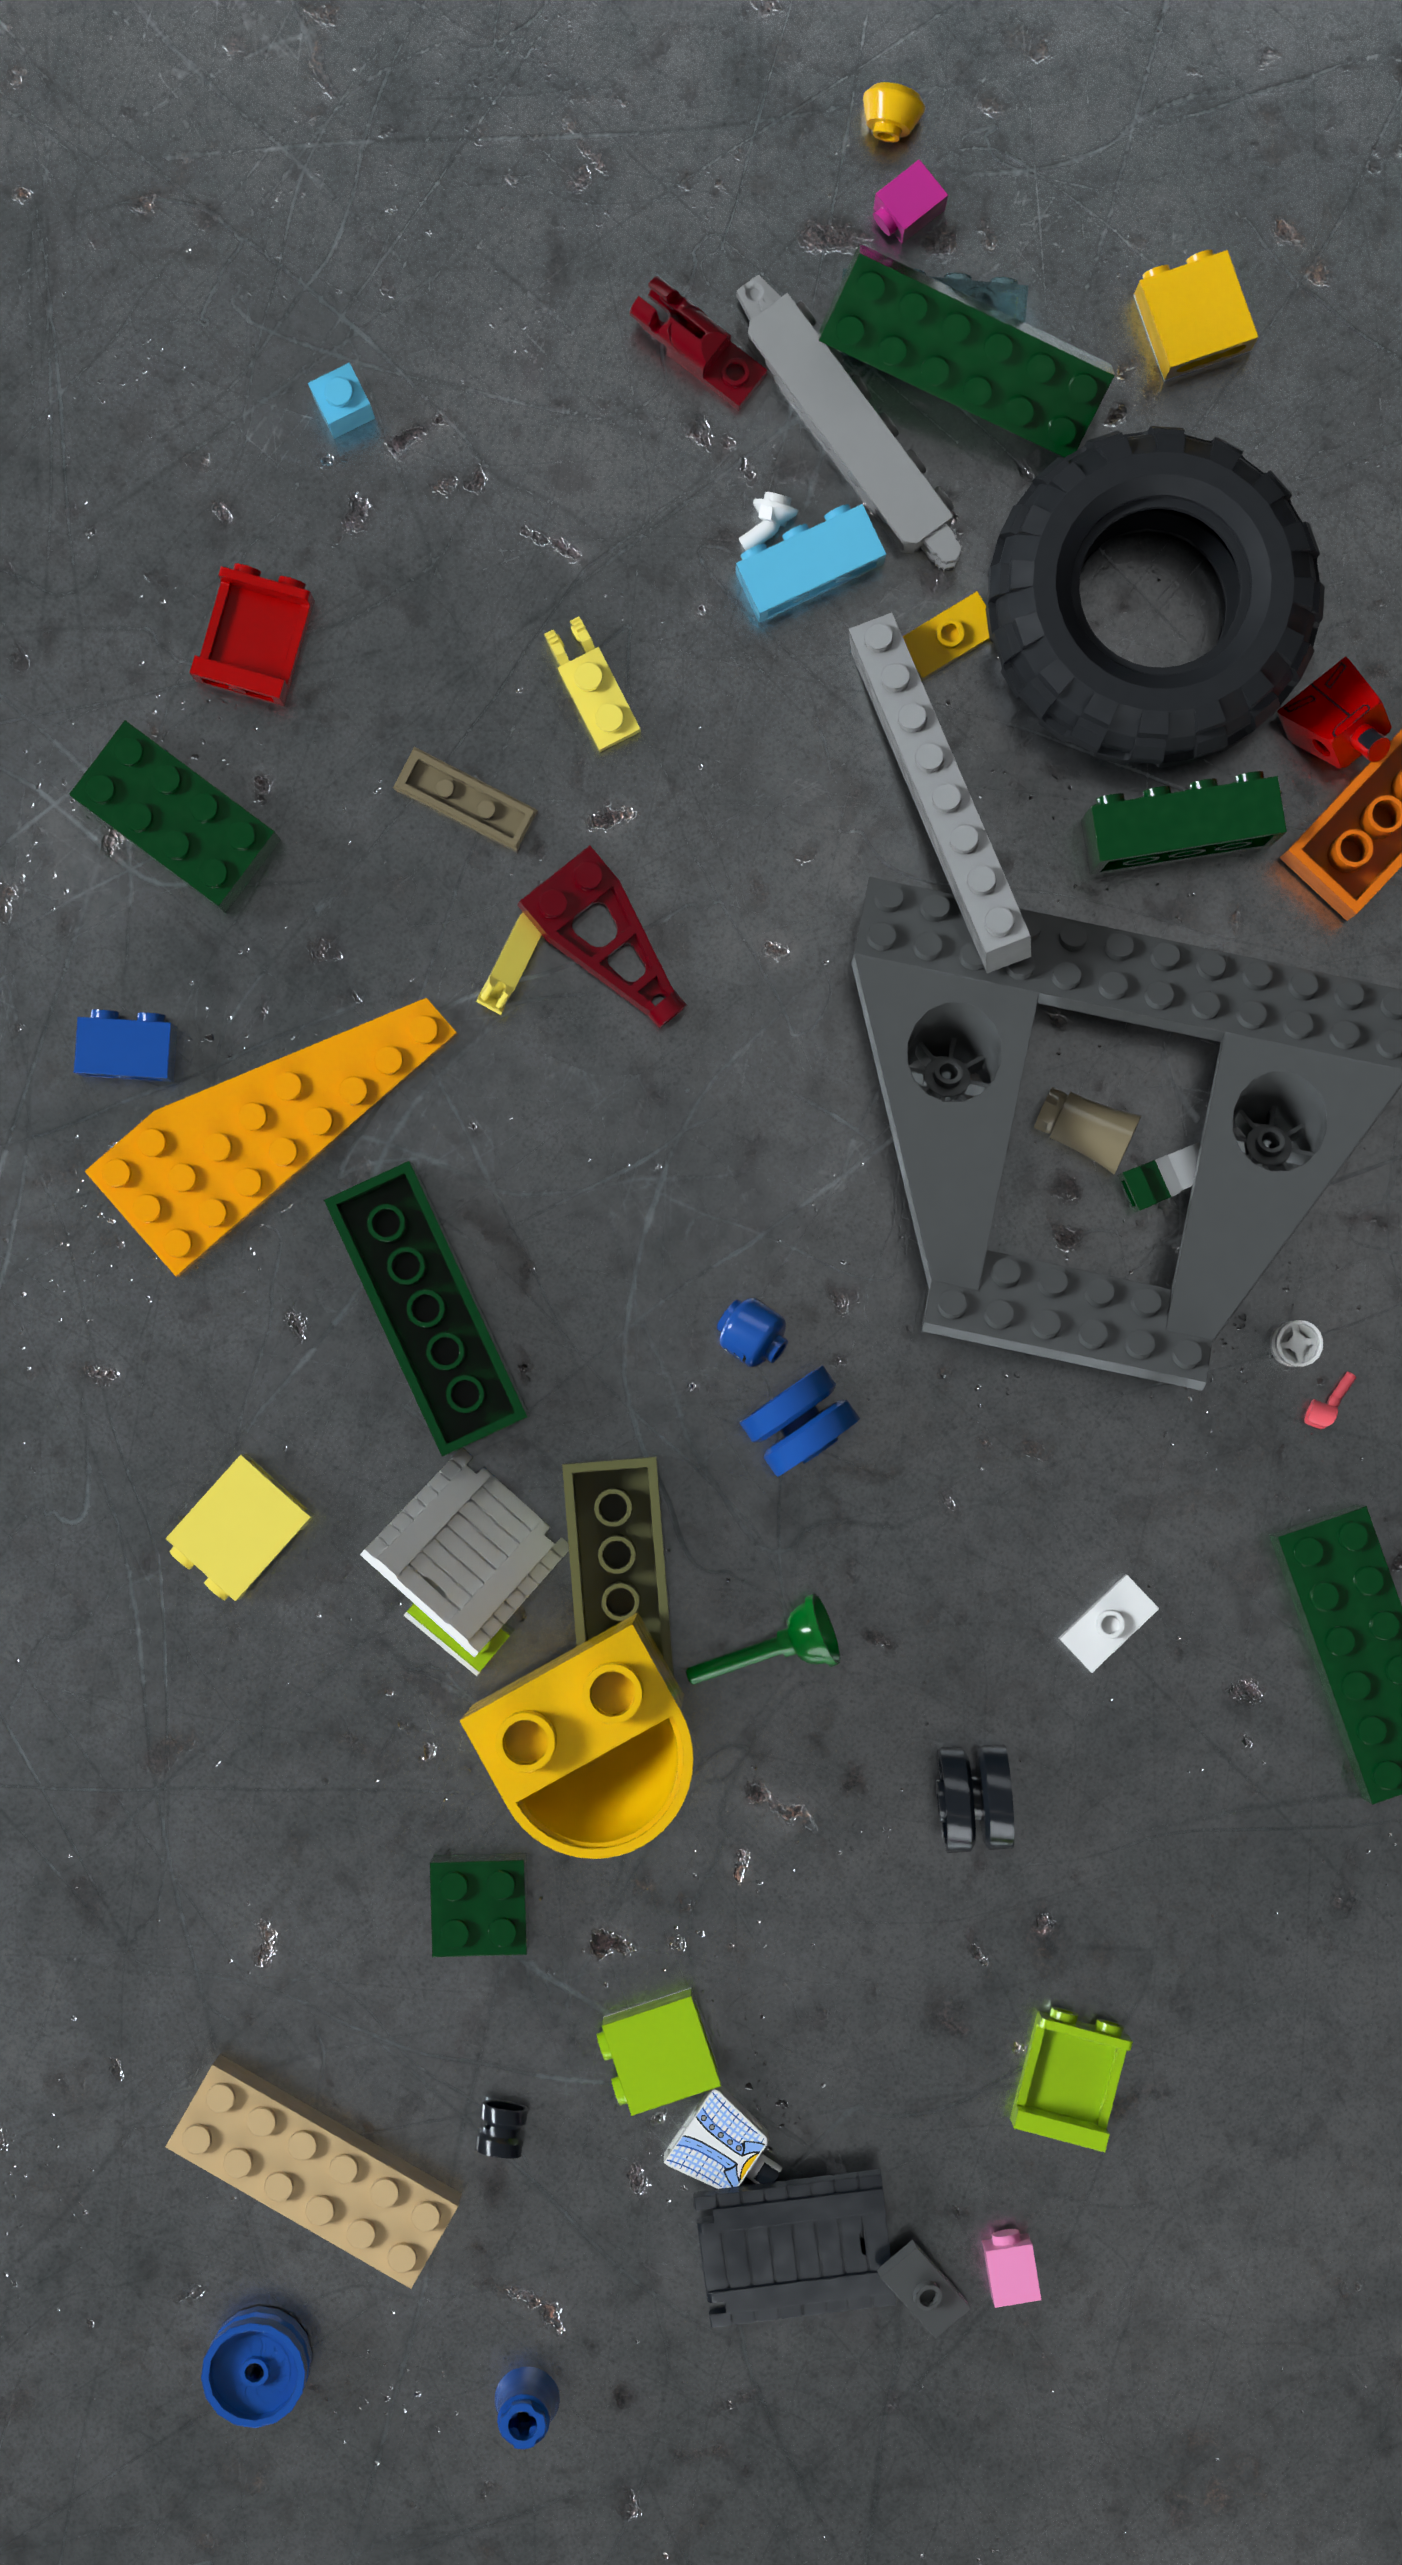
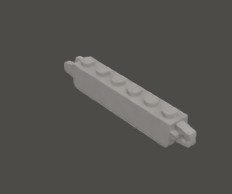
(848, 426)

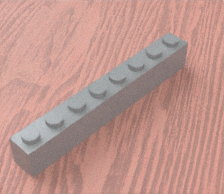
(940, 793)

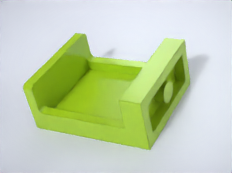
(1070, 2078)

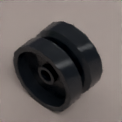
(975, 1798)

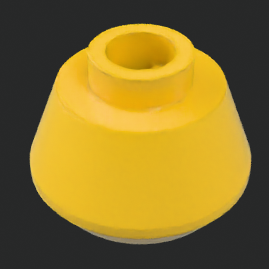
(892, 110)

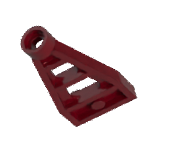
(571, 892)

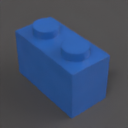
(125, 1047)

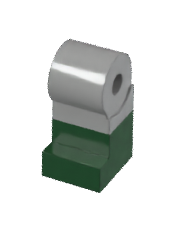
(1160, 1178)

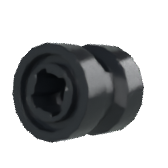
(502, 2129)

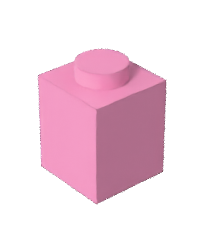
(1011, 2268)

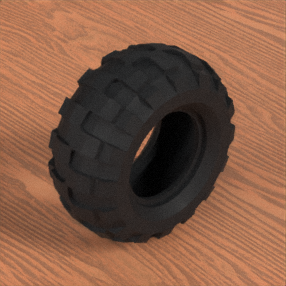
(1176, 488)

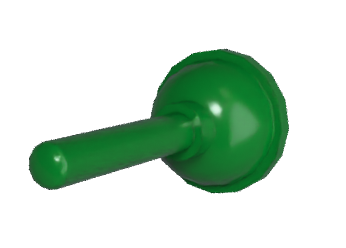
(807, 1635)

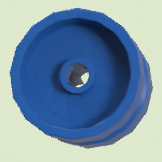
(804, 1427)
(247, 2393)

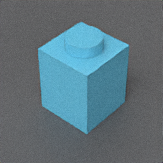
(341, 400)

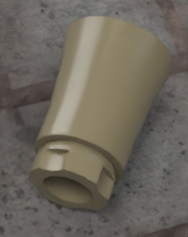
(1088, 1127)

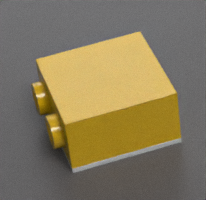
(1195, 314)

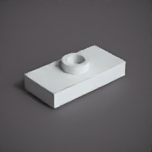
(1108, 1623)

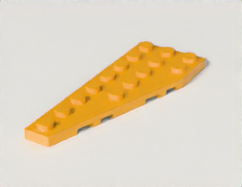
(227, 1149)

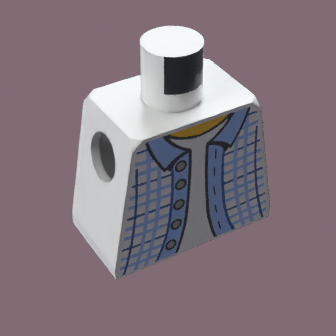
(722, 2144)

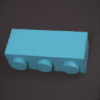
(809, 561)

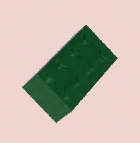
(175, 816)
(1183, 823)

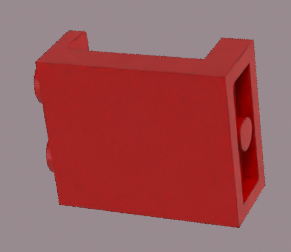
(254, 634)

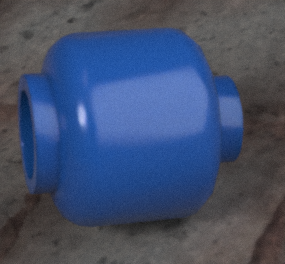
(752, 1332)

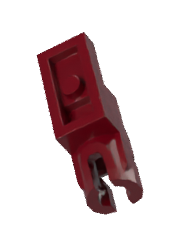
(699, 344)

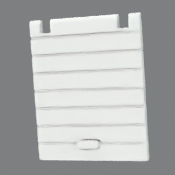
(466, 1552)

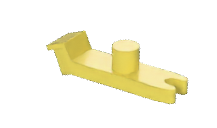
(509, 965)

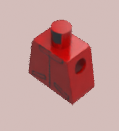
(1338, 718)

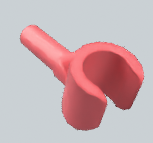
(1323, 1415)

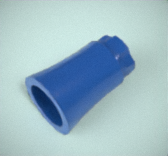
(530, 2392)

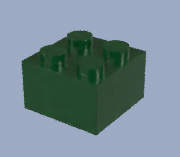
(479, 1905)

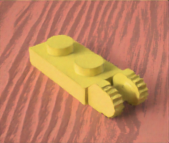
(594, 689)

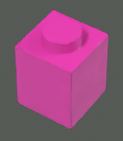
(909, 202)

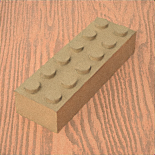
(314, 2171)

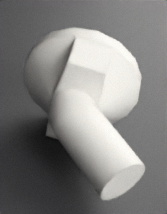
(774, 512)

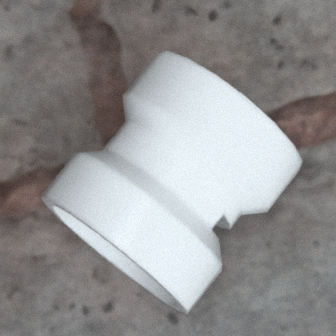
(1304, 1341)

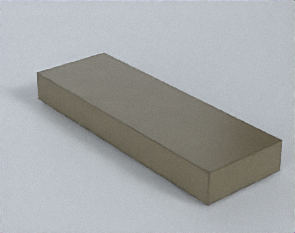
(465, 799)

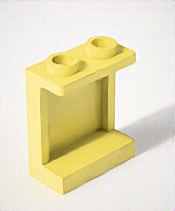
(238, 1528)

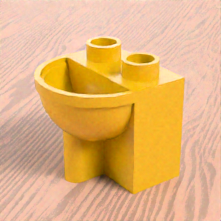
(590, 1745)

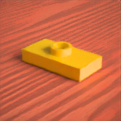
(948, 636)

